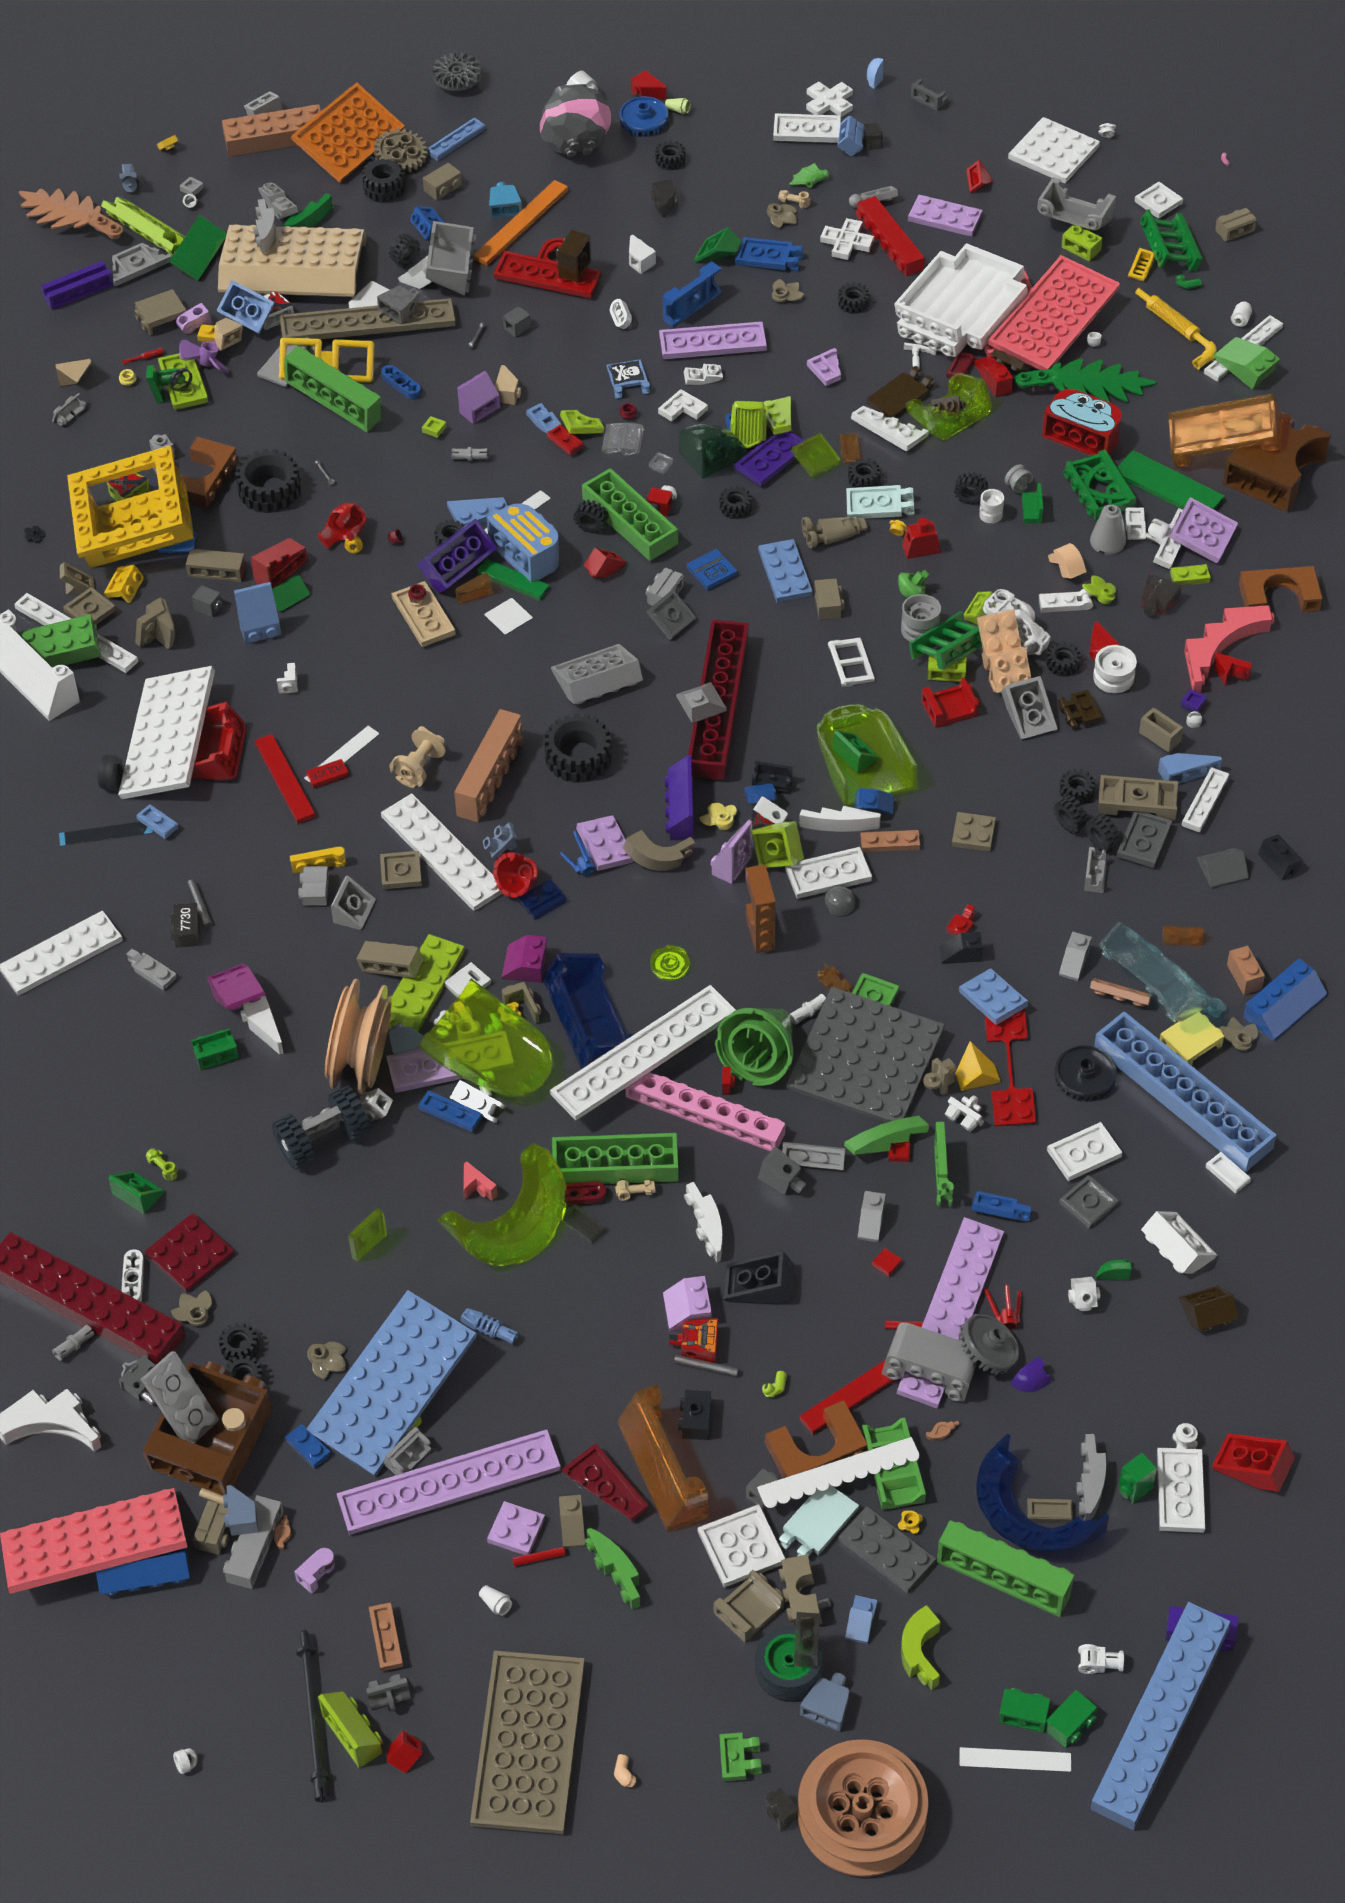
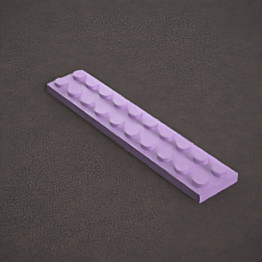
(955, 1298)
(448, 1482)

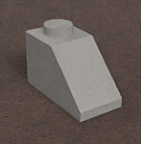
(1075, 956)
(871, 1216)

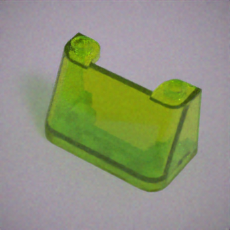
(942, 426)

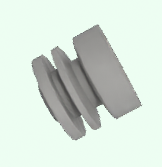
(919, 615)

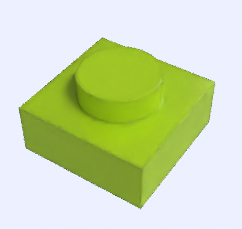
(434, 427)

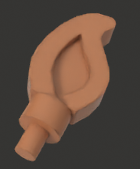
(941, 1430)
(282, 1533)

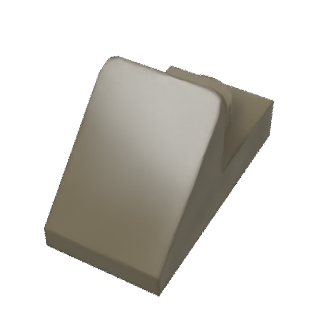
(75, 579)

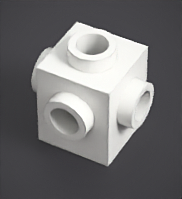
(375, 1104)
(1084, 1293)

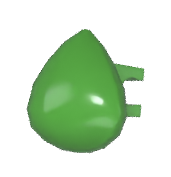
(912, 584)

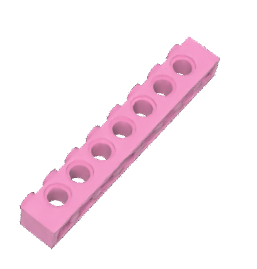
(710, 1117)

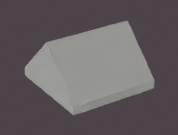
(351, 904)

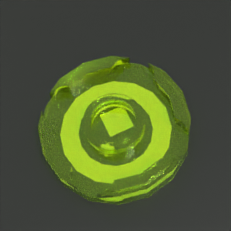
(669, 963)

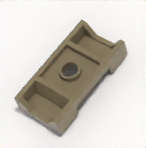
(1118, 794)

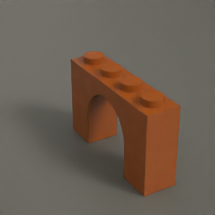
(219, 457)
(1298, 579)
(762, 910)
(846, 1435)

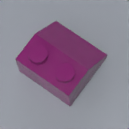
(526, 959)

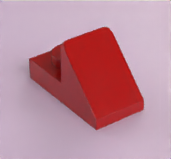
(1229, 666)

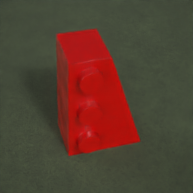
(278, 562)

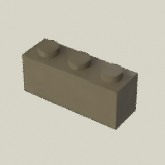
(215, 565)
(390, 959)

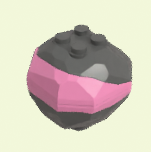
(575, 120)

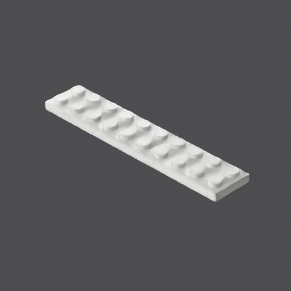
(642, 1053)

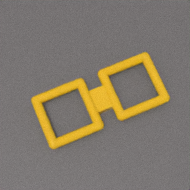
(330, 357)

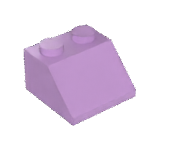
(687, 1302)

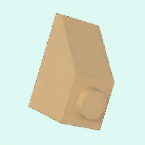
(227, 333)
(507, 386)

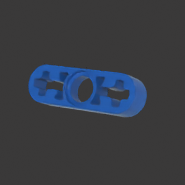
(405, 388)

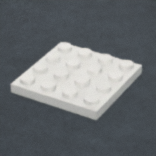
(1054, 150)

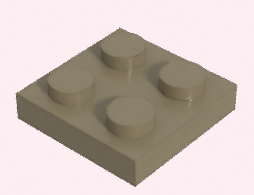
(90, 603)
(973, 831)
(400, 870)

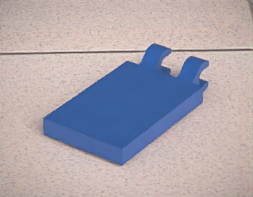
(769, 254)

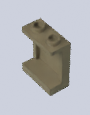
(158, 310)
(750, 1606)

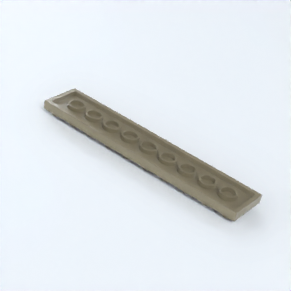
(364, 321)

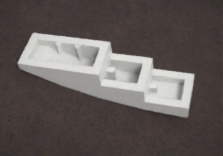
(846, 820)

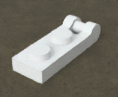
(1065, 601)

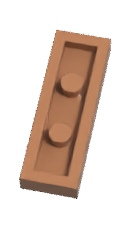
(890, 841)
(1120, 992)
(385, 1637)

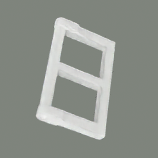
(846, 682)

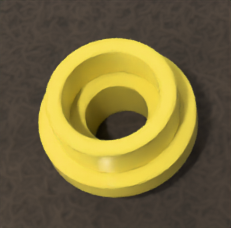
(127, 377)

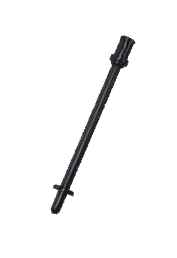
(319, 1776)

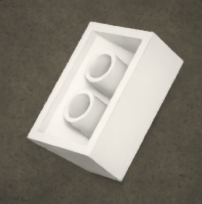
(1178, 1242)

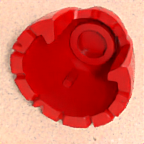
(515, 874)

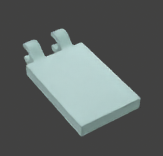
(879, 501)
(818, 1521)

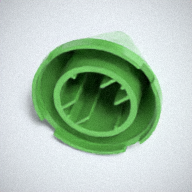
(756, 1044)

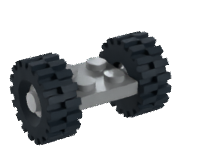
(344, 1112)

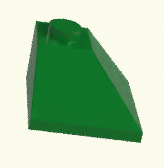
(718, 246)

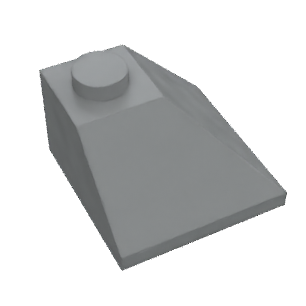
(701, 702)

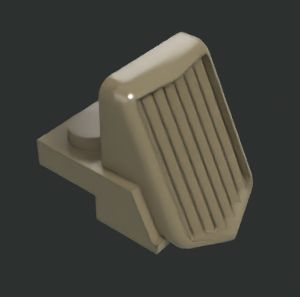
(156, 624)

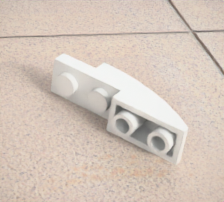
(708, 1220)

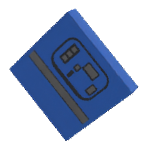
(711, 569)

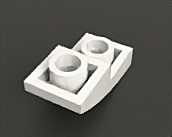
(708, 374)

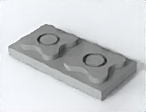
(180, 1398)

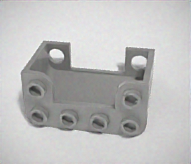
(450, 256)
(931, 1357)

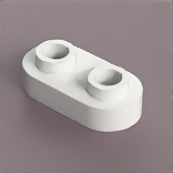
(620, 314)

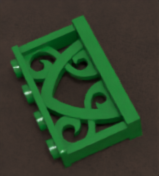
(1090, 497)

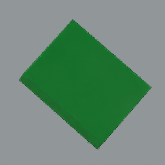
(853, 750)
(135, 1190)

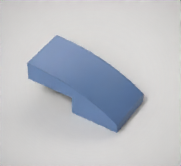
(542, 418)

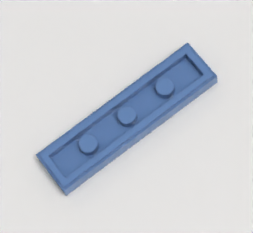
(456, 139)

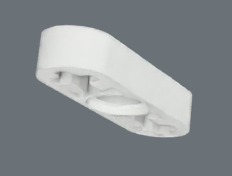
(137, 1286)

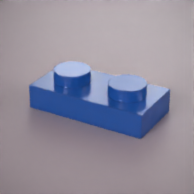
(308, 1446)

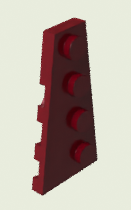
(602, 1479)

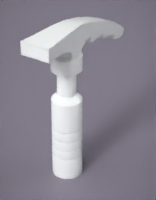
(915, 351)

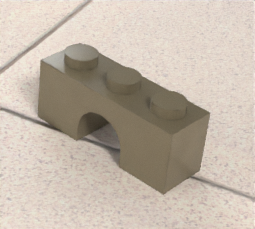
(797, 1575)

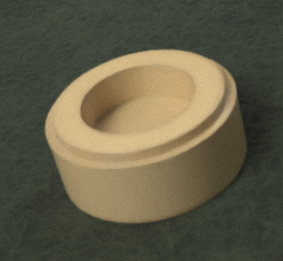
(233, 1419)

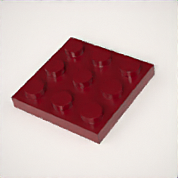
(189, 1252)

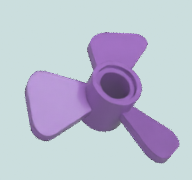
(205, 354)

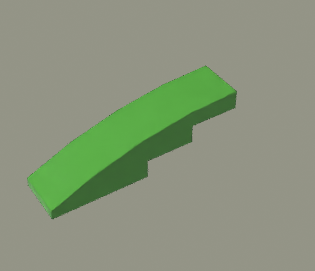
(880, 1137)

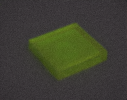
(815, 455)
(367, 1234)

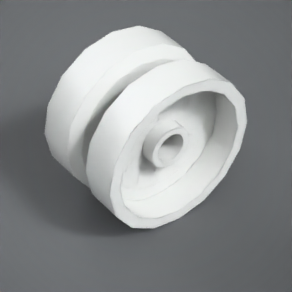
(1114, 669)

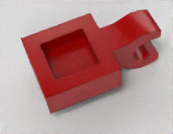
(962, 923)

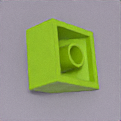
(778, 844)

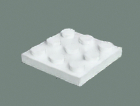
(741, 1545)

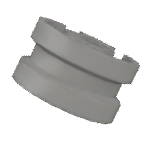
(1018, 478)

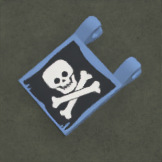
(627, 375)

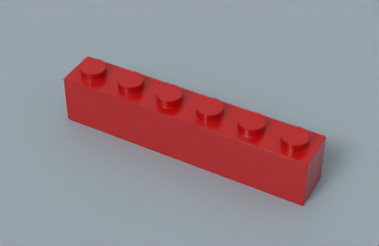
(890, 236)

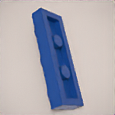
(450, 1111)

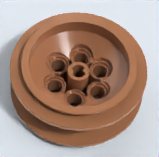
(869, 1769)

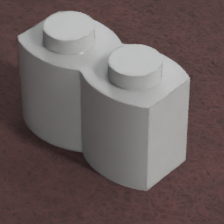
(314, 885)

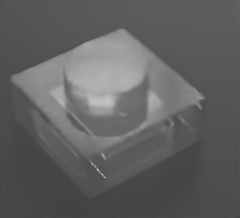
(660, 463)

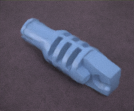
(488, 1326)

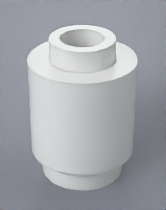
(1241, 314)

